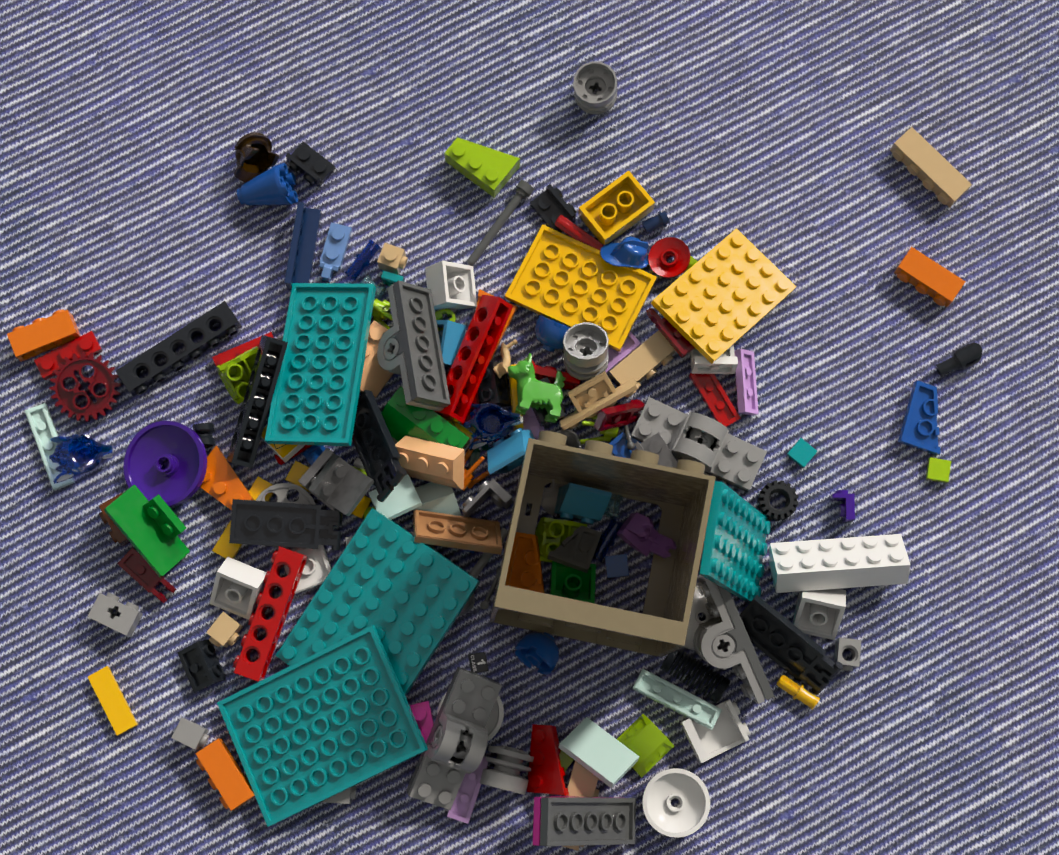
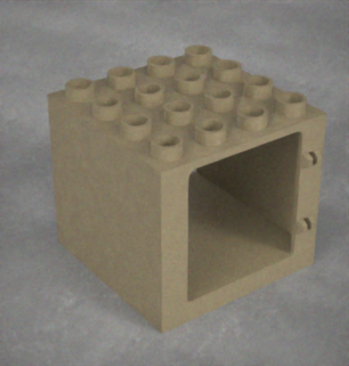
(684, 502)

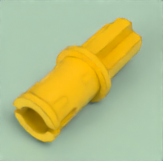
(797, 691)

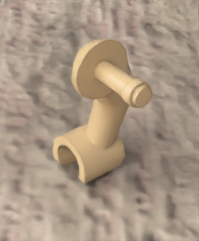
(502, 368)

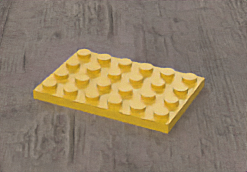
(577, 286)
(723, 295)

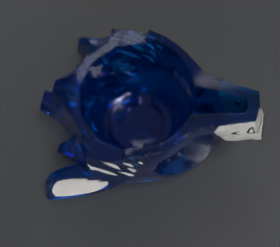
(490, 423)
(77, 456)

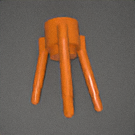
(468, 482)

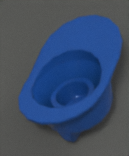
(627, 253)

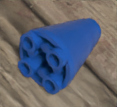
(270, 188)

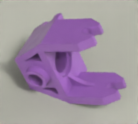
(642, 537)

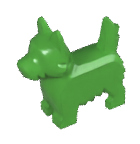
(536, 393)

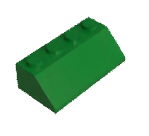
(420, 423)

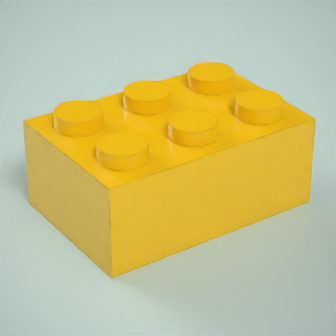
(616, 208)

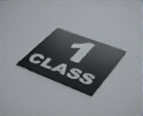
(478, 662)

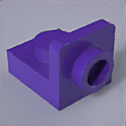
(847, 509)

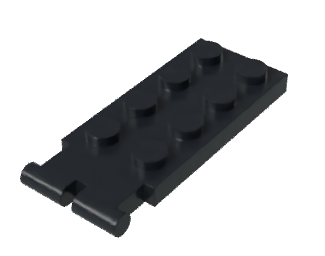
(376, 446)
(284, 524)
(788, 645)

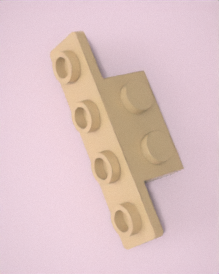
(594, 396)

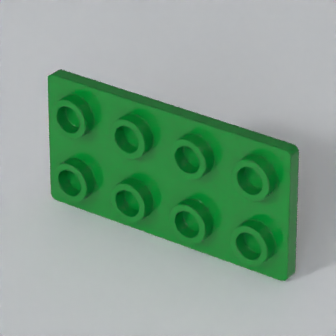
(149, 528)

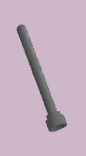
(523, 190)

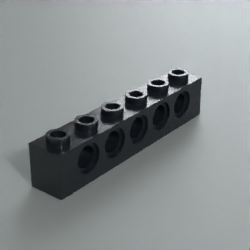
(166, 349)
(257, 401)

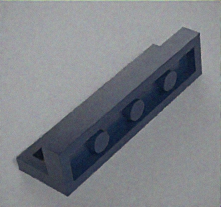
(302, 245)

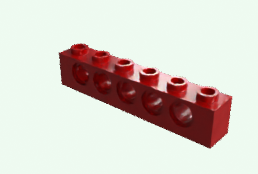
(474, 355)
(273, 627)

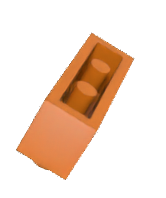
(929, 277)
(43, 335)
(225, 775)

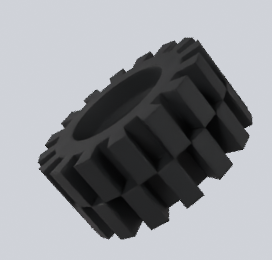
(768, 509)

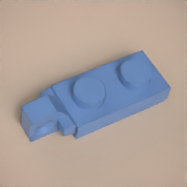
(334, 250)

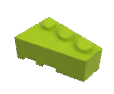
(482, 165)

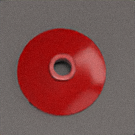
(665, 249)

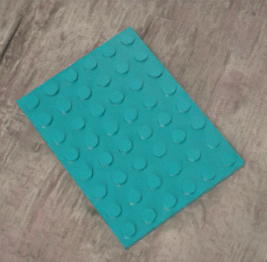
(388, 584)
(322, 726)

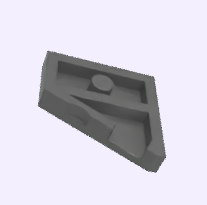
(577, 549)

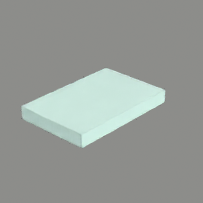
(599, 752)

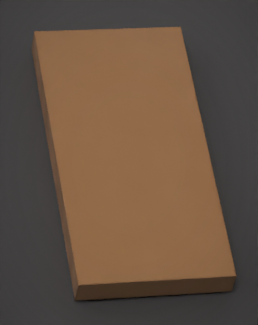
(457, 532)

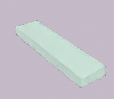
(43, 430)
(677, 699)

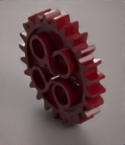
(69, 398)

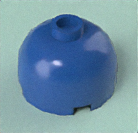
(550, 333)
(538, 650)

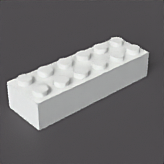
(839, 563)

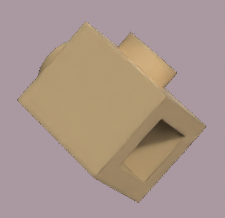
(392, 259)
(224, 631)

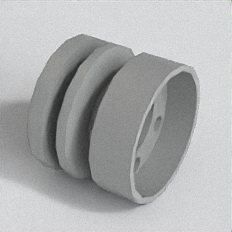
(591, 77)
(585, 351)
(507, 769)

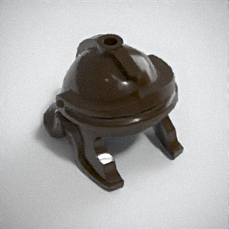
(253, 156)

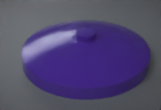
(166, 461)

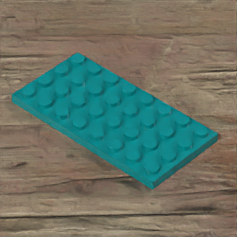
(321, 365)
(734, 544)

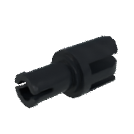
(961, 359)

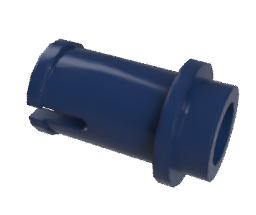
(655, 222)

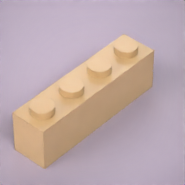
(930, 167)
(643, 361)
(582, 784)

